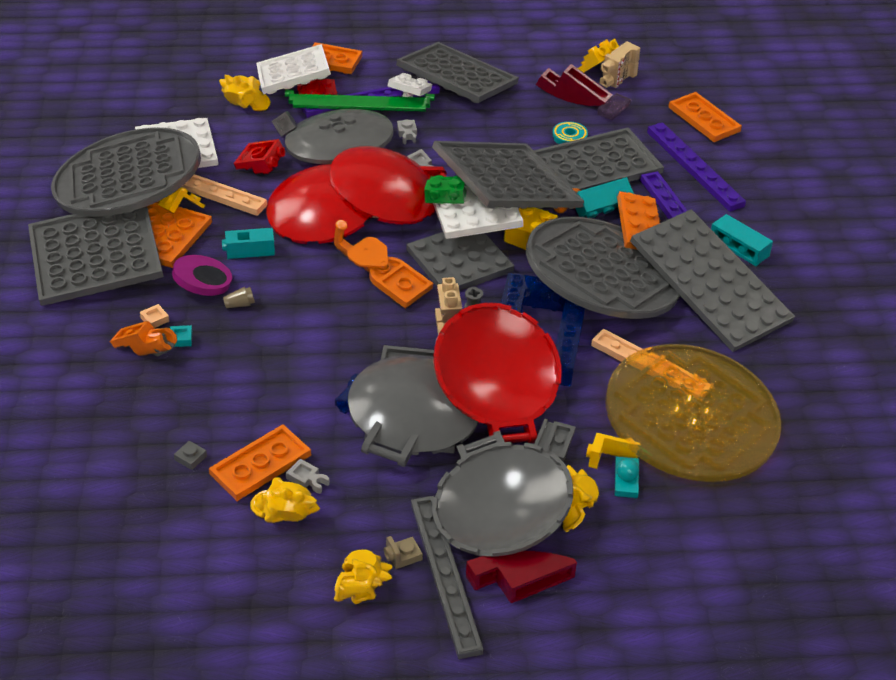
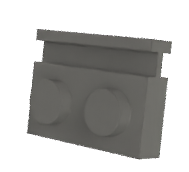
(555, 438)

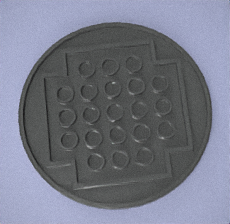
(126, 171)
(593, 268)

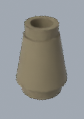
(239, 298)

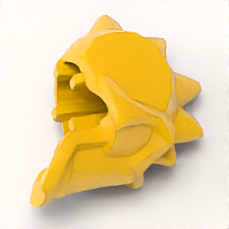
(244, 92)
(584, 494)
(284, 502)
(361, 576)

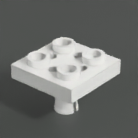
(410, 85)

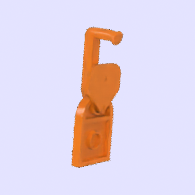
(386, 273)

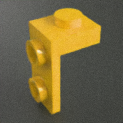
(172, 201)
(608, 445)

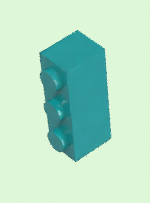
(602, 197)
(742, 239)

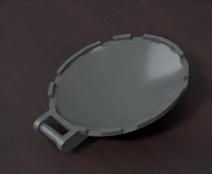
(405, 409)
(502, 497)

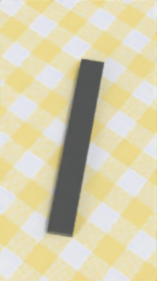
(447, 581)

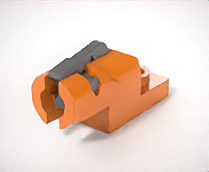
(145, 339)

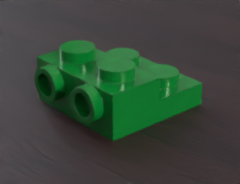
(445, 190)

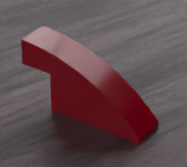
(573, 87)
(521, 572)

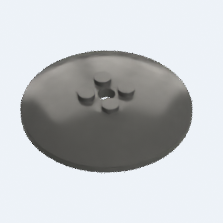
(331, 132)

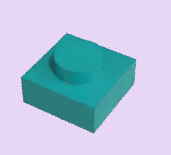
(183, 335)

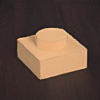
(155, 315)

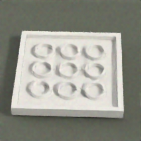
(293, 69)
(200, 131)
(475, 218)

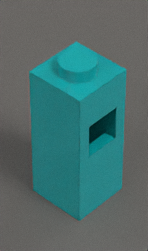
(249, 243)

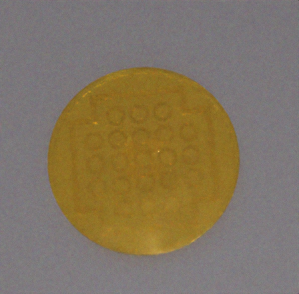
(693, 412)

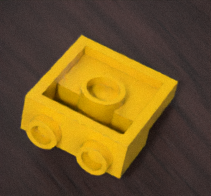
(597, 55)

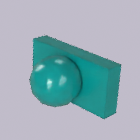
(626, 477)

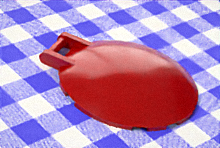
(383, 184)
(309, 207)
(498, 367)

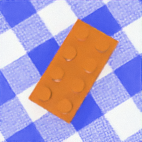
(705, 116)
(636, 215)
(259, 462)

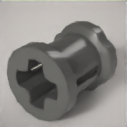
(473, 296)

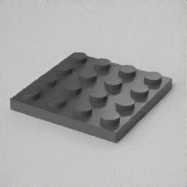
(466, 258)

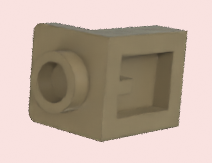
(402, 552)

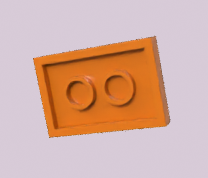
(341, 58)

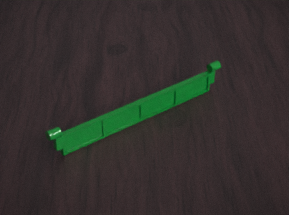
(359, 102)

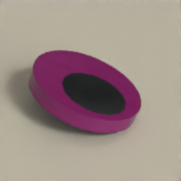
(202, 275)

